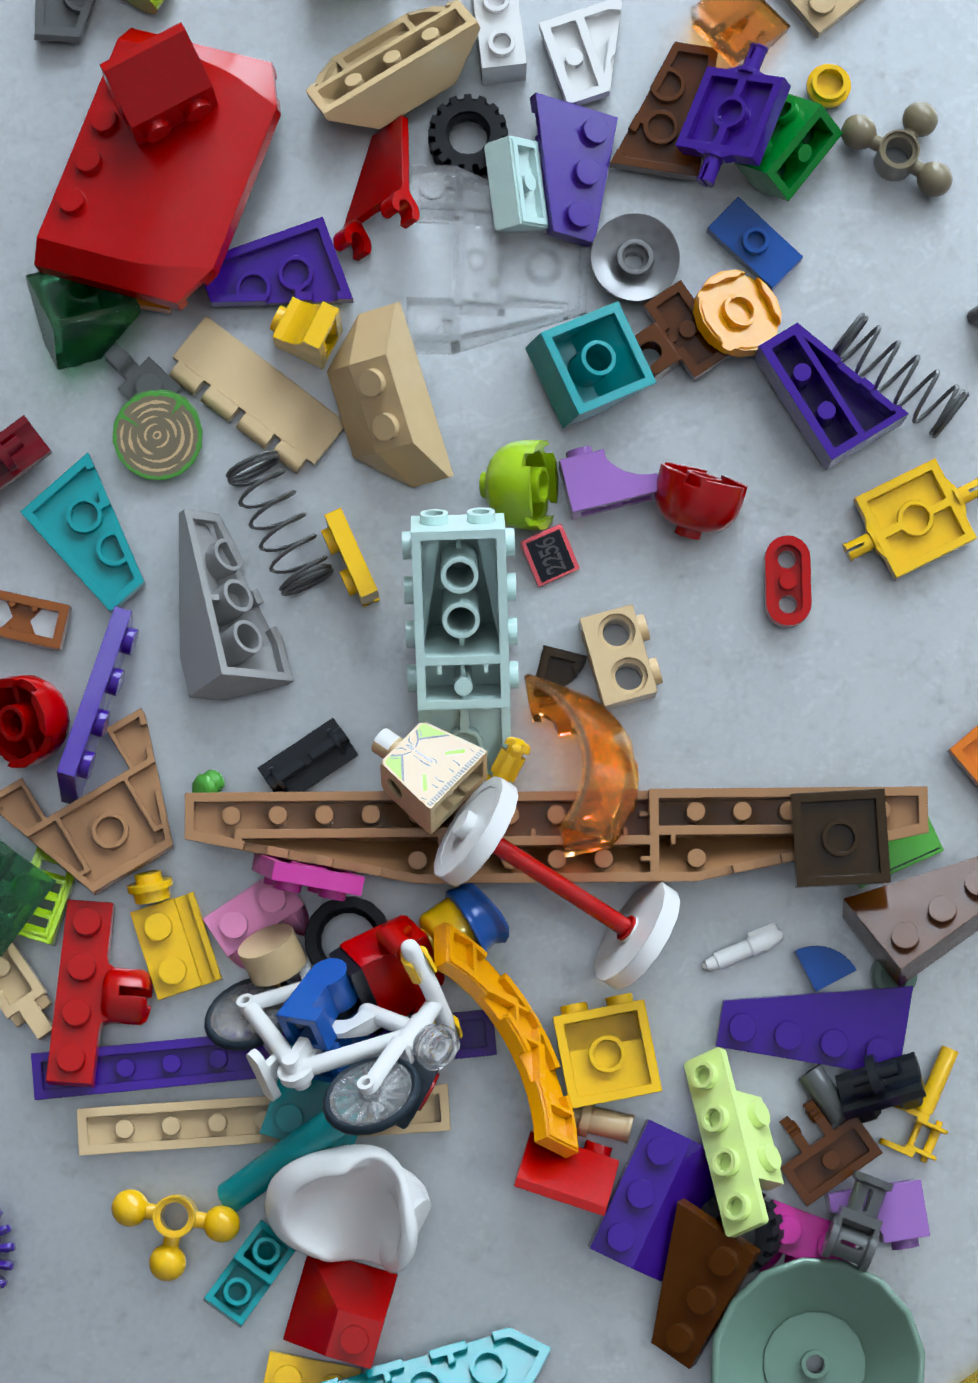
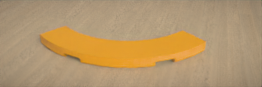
(521, 1030)

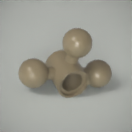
(919, 121)

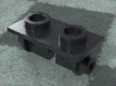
(309, 759)

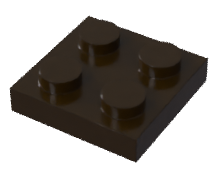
(840, 838)

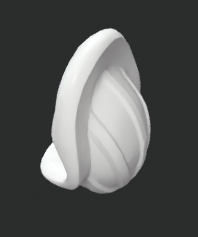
(348, 1206)

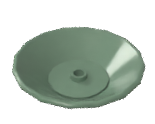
(820, 1311)

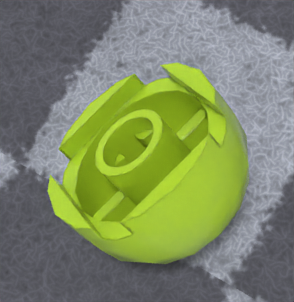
(521, 483)

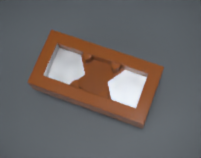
(33, 620)

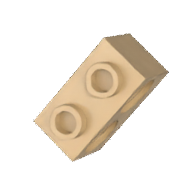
(607, 659)

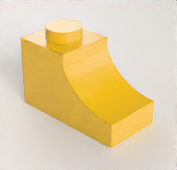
(307, 330)

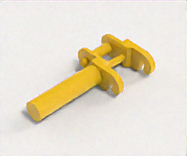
(934, 1089)

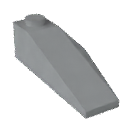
(222, 631)

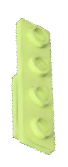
(734, 1141)

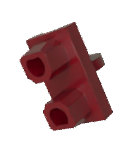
(20, 451)

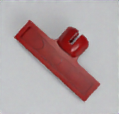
(90, 994)

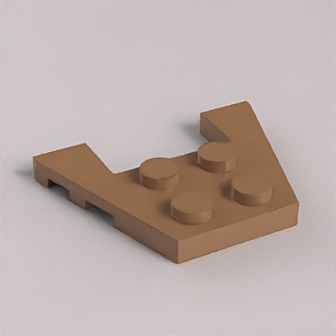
(109, 828)

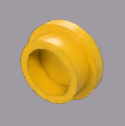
(828, 85)
(150, 887)

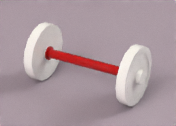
(633, 933)

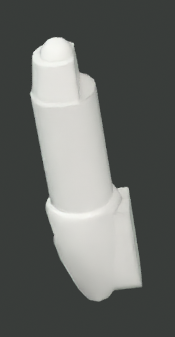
(756, 943)

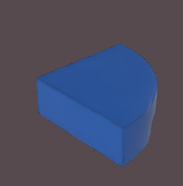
(823, 965)

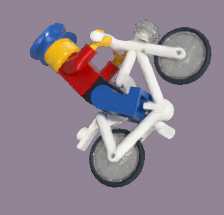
(345, 999)

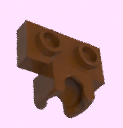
(676, 335)

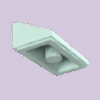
(516, 184)

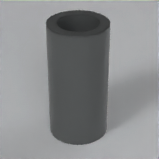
(823, 1093)

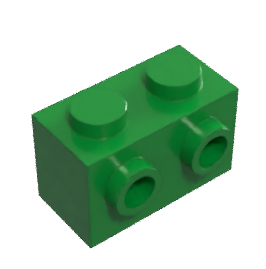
(795, 148)

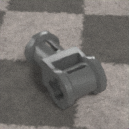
(857, 1224)

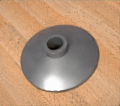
(638, 236)

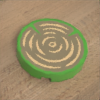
(157, 434)

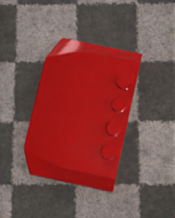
(166, 211)

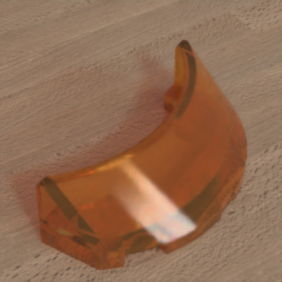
(609, 767)

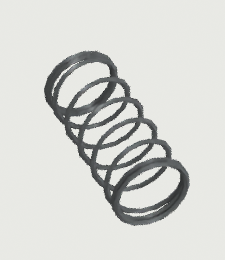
(952, 405)
(303, 577)

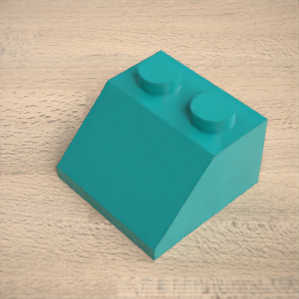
(589, 364)

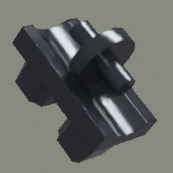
(881, 1086)

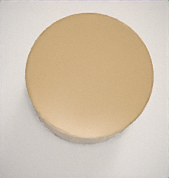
(272, 955)

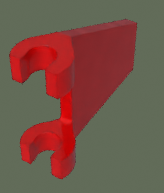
(380, 187)

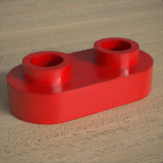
(787, 582)

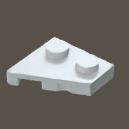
(583, 50)

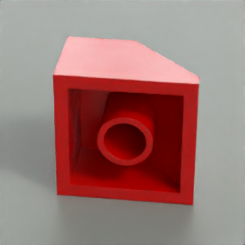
(159, 85)
(579, 1180)

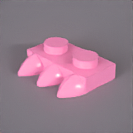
(252, 911)

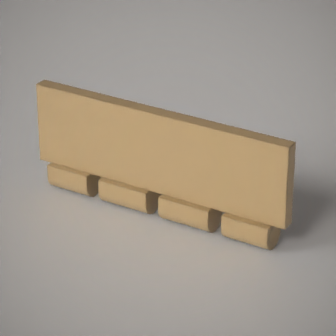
(248, 383)

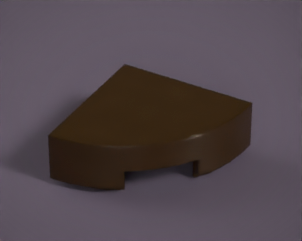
(560, 665)

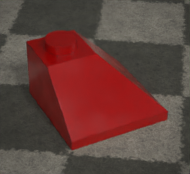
(340, 1310)

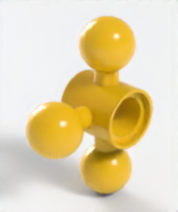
(168, 1260)

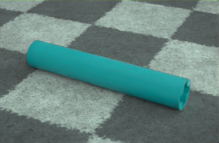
(255, 1177)

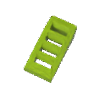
(50, 933)

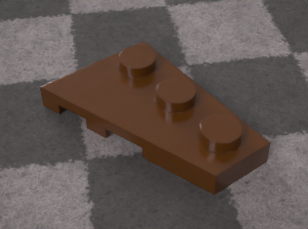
(657, 125)
(698, 1282)

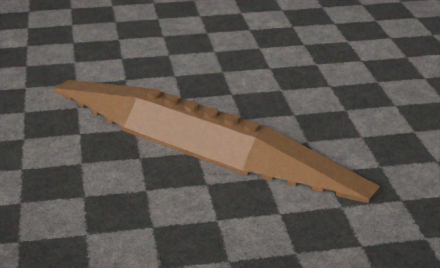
(665, 839)

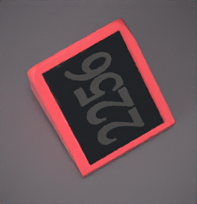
(549, 555)

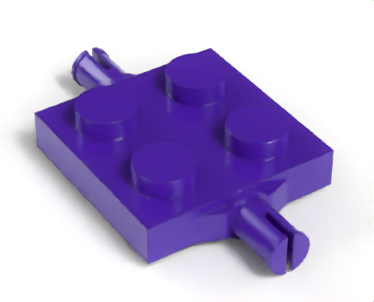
(733, 115)

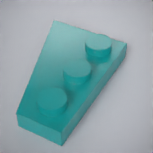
(86, 533)

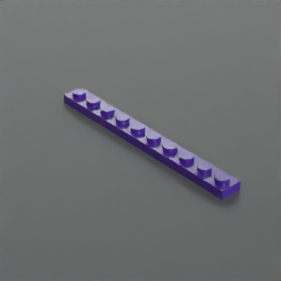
(202, 1062)

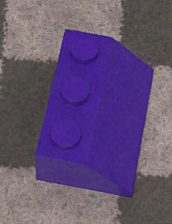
(645, 1199)

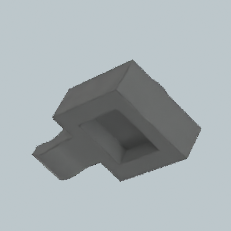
(138, 378)

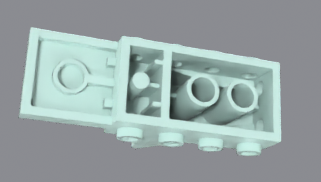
(462, 624)

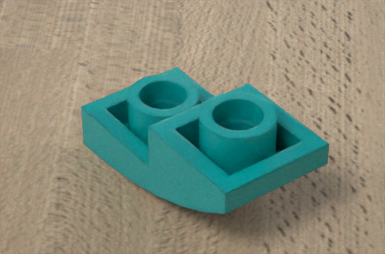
(249, 1274)

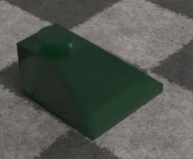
(78, 319)

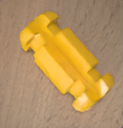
(510, 759)

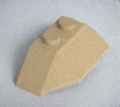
(396, 67)
(387, 400)

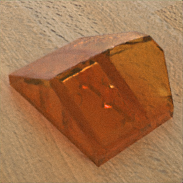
(735, 24)

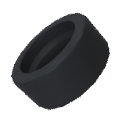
(331, 909)

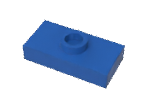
(754, 243)

